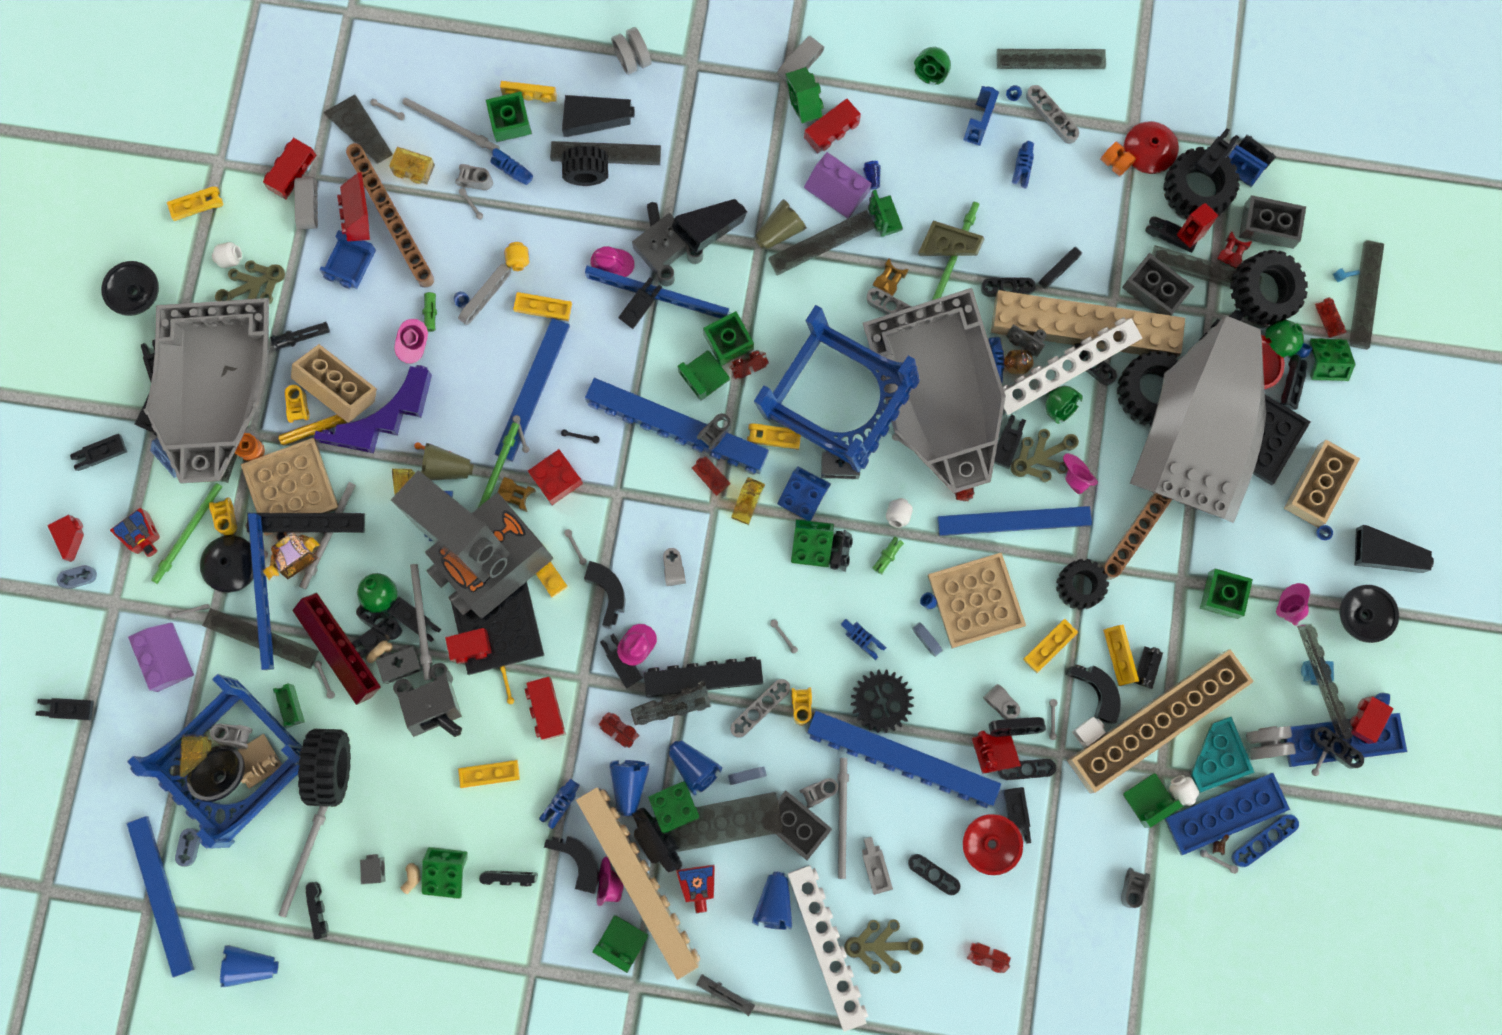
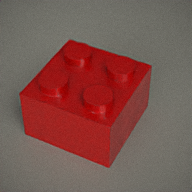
(555, 477)

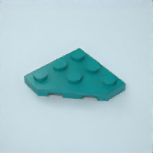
(1221, 757)

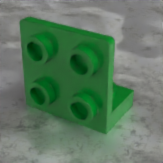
(885, 214)
(1332, 359)
(703, 375)
(812, 543)
(1151, 801)
(673, 807)
(443, 872)
(620, 943)

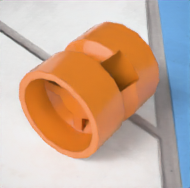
(1118, 158)
(250, 448)

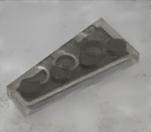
(358, 126)
(671, 705)

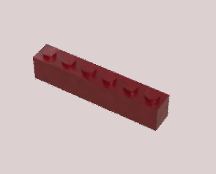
(336, 648)

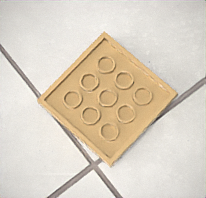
(290, 481)
(976, 600)

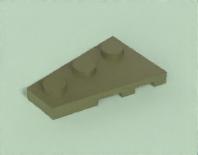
(950, 241)

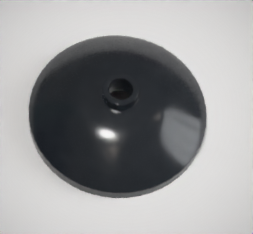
(121, 283)
(237, 571)
(1380, 612)
(216, 774)

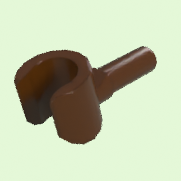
(1219, 846)

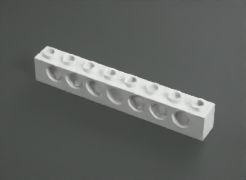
(1129, 336)
(847, 1019)

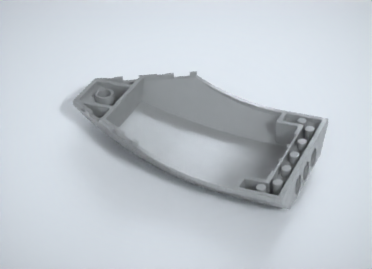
(959, 398)
(189, 402)
(1208, 423)

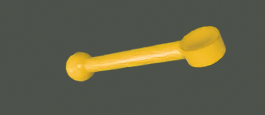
(510, 700)

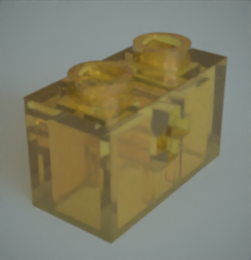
(405, 159)

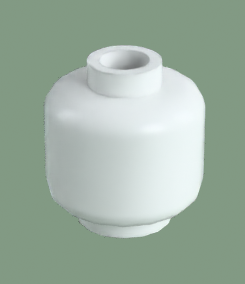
(227, 255)
(899, 513)
(1184, 790)

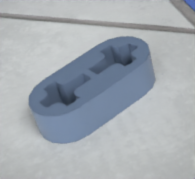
(76, 573)
(927, 639)
(747, 775)
(183, 846)

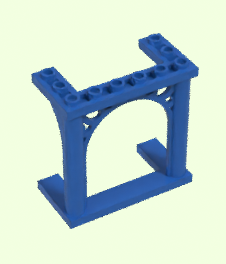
(857, 452)
(161, 761)

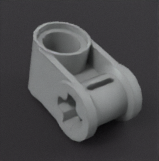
(470, 177)
(673, 570)
(1000, 701)
(235, 735)
(818, 792)

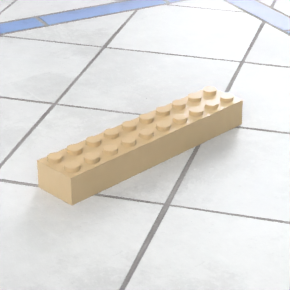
(1074, 321)
(1160, 721)
(638, 883)

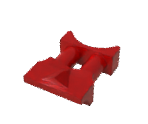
(1229, 257)

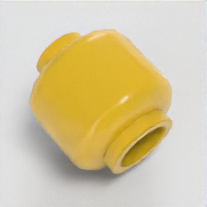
(516, 256)

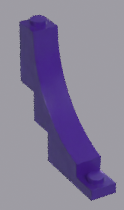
(364, 433)

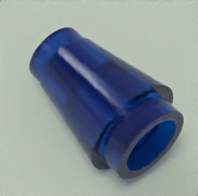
(872, 173)

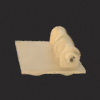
(259, 761)

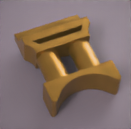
(886, 285)
(508, 489)

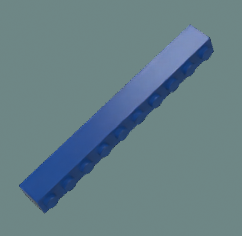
(674, 425)
(903, 758)

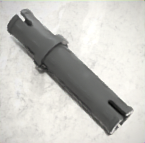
(725, 994)

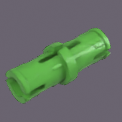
(429, 311)
(887, 555)

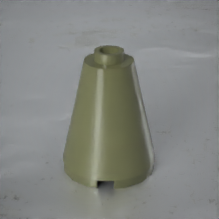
(779, 226)
(444, 465)

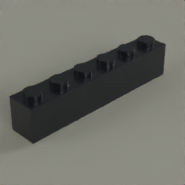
(716, 676)

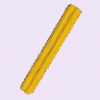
(310, 429)

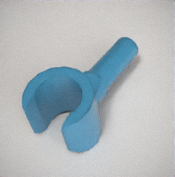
(1341, 275)

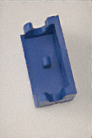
(1247, 165)

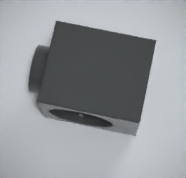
(372, 869)

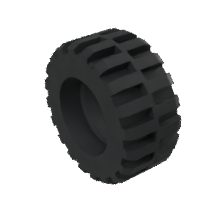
(1186, 200)
(1288, 278)
(1129, 384)
(324, 767)

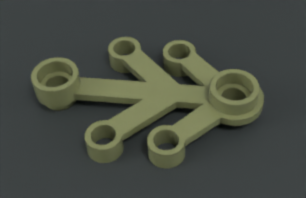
(253, 283)
(1040, 456)
(879, 946)

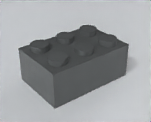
(1272, 222)
(1157, 286)
(801, 827)

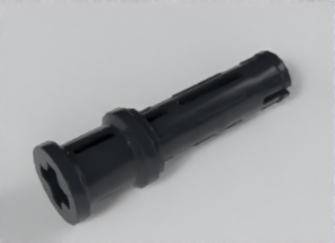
(322, 328)

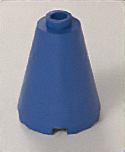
(694, 767)
(628, 784)
(774, 904)
(245, 966)

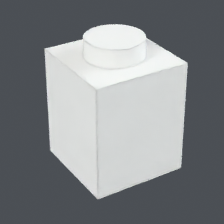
(1089, 731)

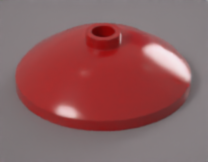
(1152, 157)
(1272, 364)
(1007, 848)

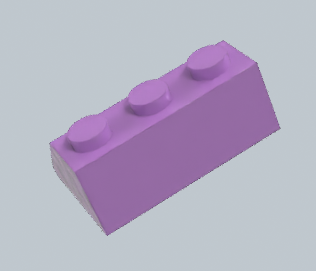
(837, 185)
(161, 656)

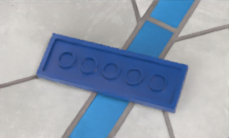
(1390, 742)
(1227, 813)

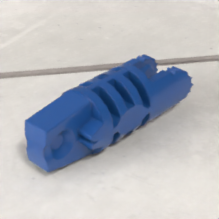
(1024, 164)
(511, 167)
(998, 354)
(862, 637)
(560, 803)

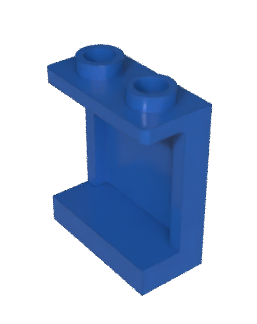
(976, 129)
(348, 261)

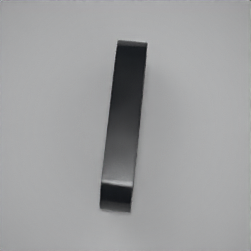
(1060, 267)
(994, 282)
(1106, 369)
(382, 627)
(1018, 726)
(1345, 747)
(1042, 773)
(949, 878)

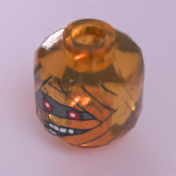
(1018, 361)

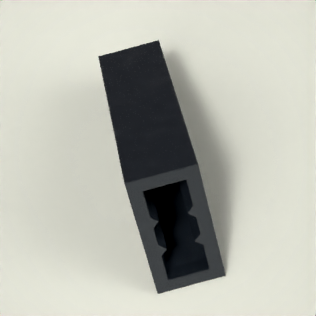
(594, 114)
(708, 224)
(1389, 552)

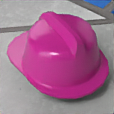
(613, 261)
(411, 341)
(1078, 474)
(1294, 603)
(636, 644)
(610, 884)

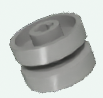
(631, 50)
(1270, 742)

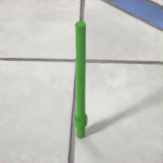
(969, 220)
(508, 443)
(165, 565)

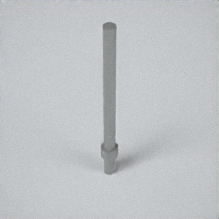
(480, 140)
(311, 569)
(425, 659)
(842, 778)
(317, 820)

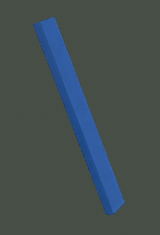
(664, 294)
(535, 382)
(1014, 521)
(261, 592)
(160, 896)

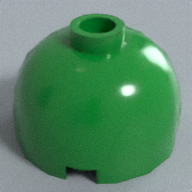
(932, 65)
(1285, 337)
(1062, 403)
(376, 592)

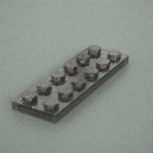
(730, 822)

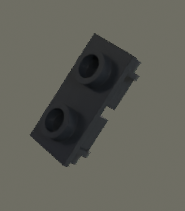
(1257, 150)
(843, 542)
(1149, 666)

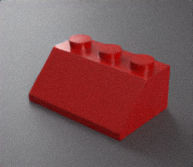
(354, 209)

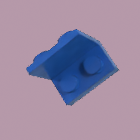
(803, 493)

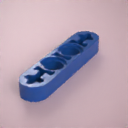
(1267, 844)

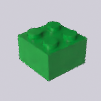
(804, 94)
(508, 116)
(728, 338)
(1226, 593)

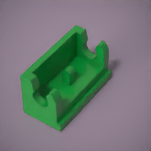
(289, 705)

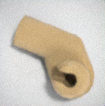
(382, 647)
(413, 877)

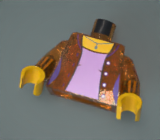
(291, 555)

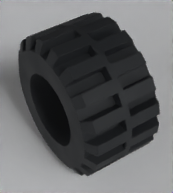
(584, 165)
(1096, 576)

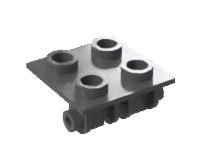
(1032, 344)

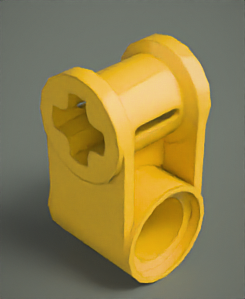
(296, 408)
(222, 513)
(801, 702)

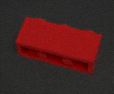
(832, 126)
(287, 167)
(545, 709)

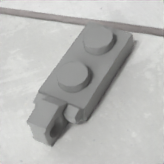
(876, 867)

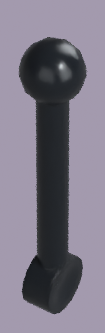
(595, 439)

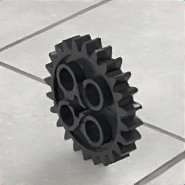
(865, 707)

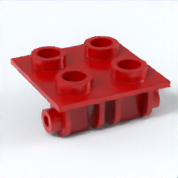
(995, 752)

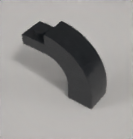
(605, 578)
(1105, 688)
(587, 864)

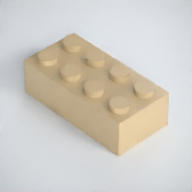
(333, 383)
(1322, 483)

